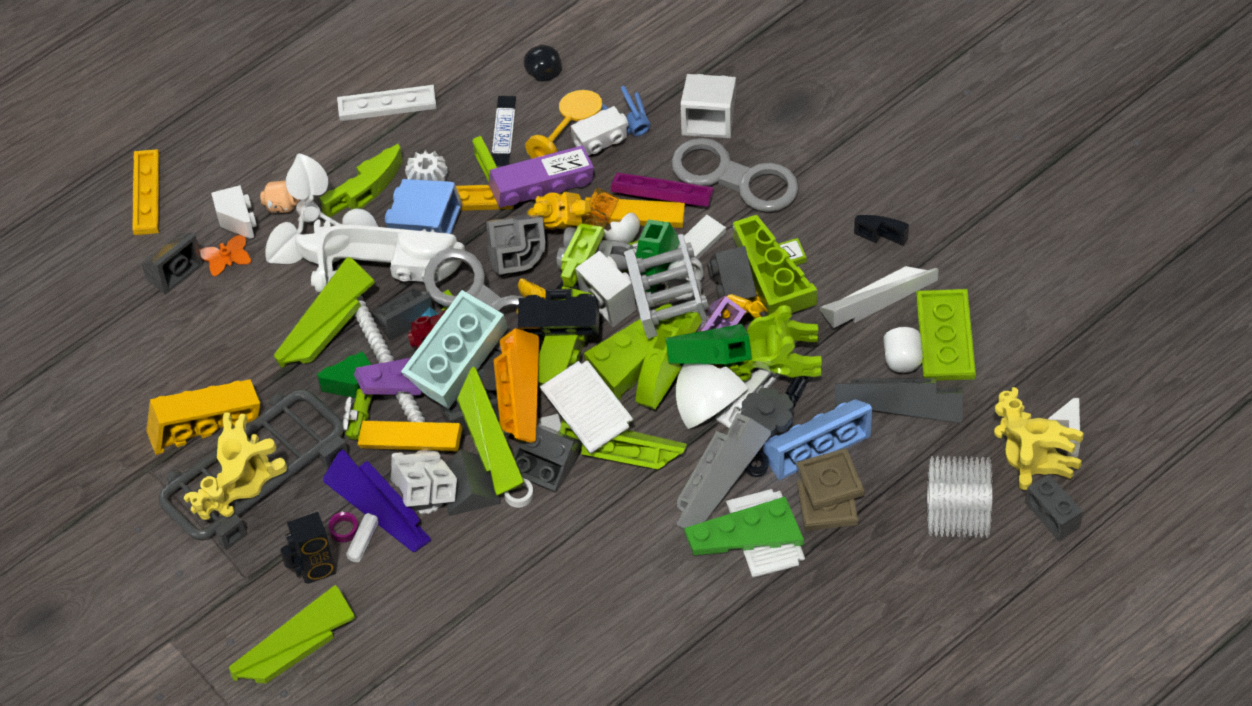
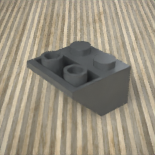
(547, 458)

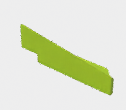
(325, 315)
(488, 435)
(634, 448)
(294, 639)

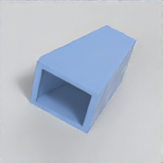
(424, 206)

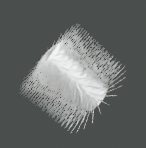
(959, 496)

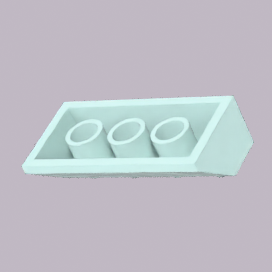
(454, 346)

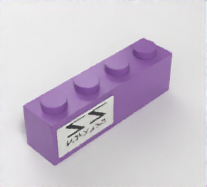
(541, 176)

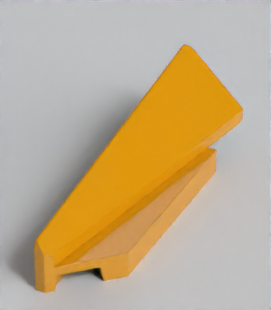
(517, 383)

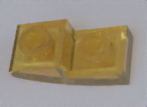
(602, 208)

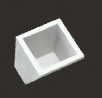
(708, 105)

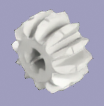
(426, 167)

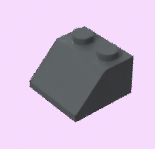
(173, 262)

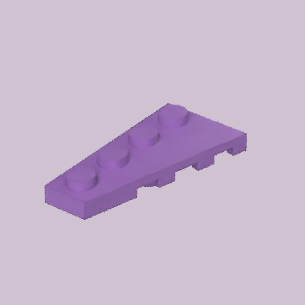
(385, 378)

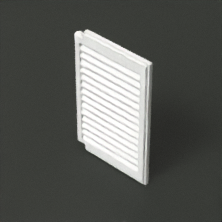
(587, 405)
(763, 558)

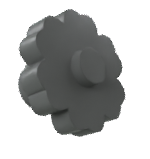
(769, 409)

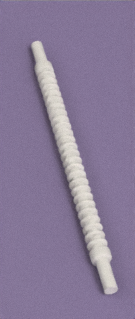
(383, 355)

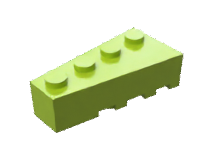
(773, 272)
(559, 352)

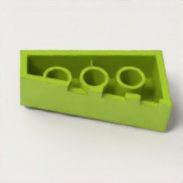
(622, 355)

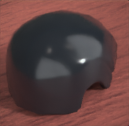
(543, 62)

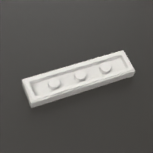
(386, 102)

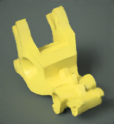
(1032, 441)
(243, 470)

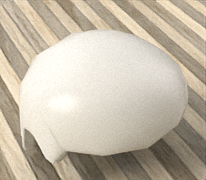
(625, 230)

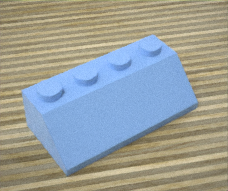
(823, 434)

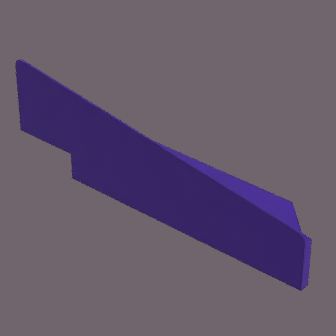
(373, 495)

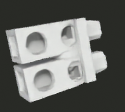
(423, 478)

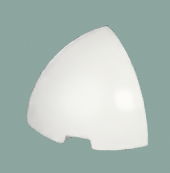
(705, 391)

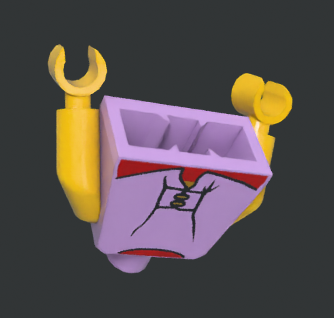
(728, 312)

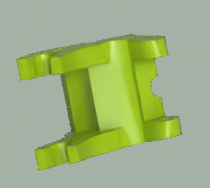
(773, 344)

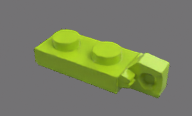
(581, 247)

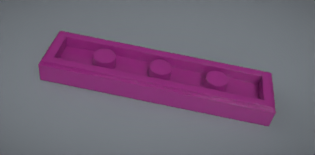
(662, 189)

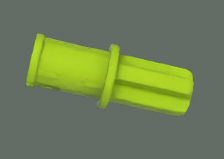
(362, 405)

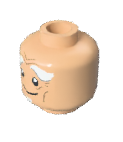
(277, 198)

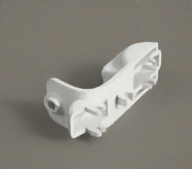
(405, 250)

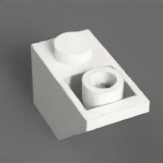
(232, 211)

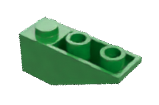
(656, 239)
(710, 346)

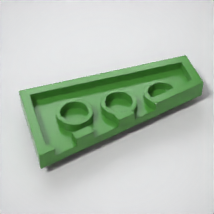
(752, 527)

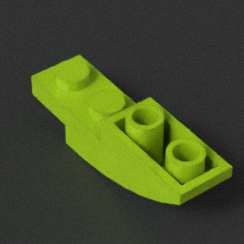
(372, 179)
(656, 372)

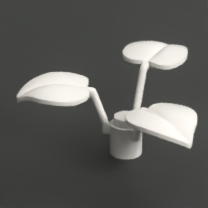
(302, 182)

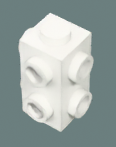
(600, 130)

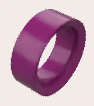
(343, 516)

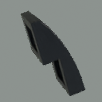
(873, 227)

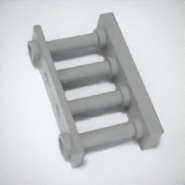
(647, 300)

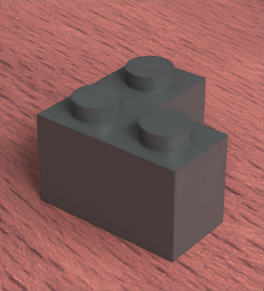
(733, 273)

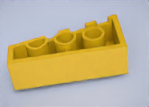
(198, 412)

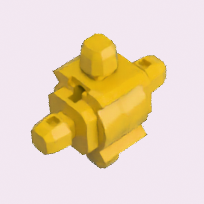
(560, 210)

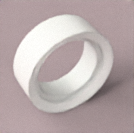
(522, 501)

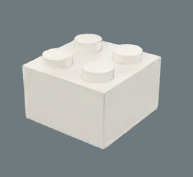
(609, 285)

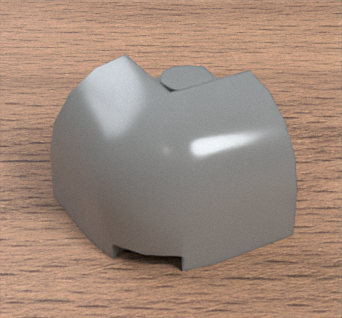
(515, 242)

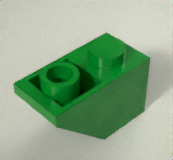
(340, 377)

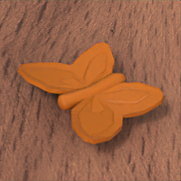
(226, 255)

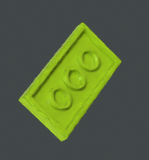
(946, 334)

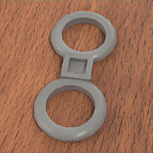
(735, 175)
(478, 288)

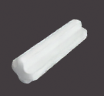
(362, 538)

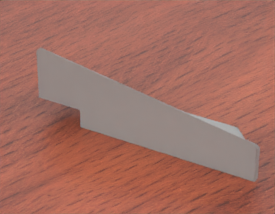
(720, 468)

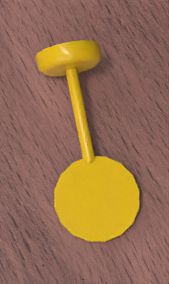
(573, 106)

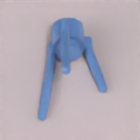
(637, 120)

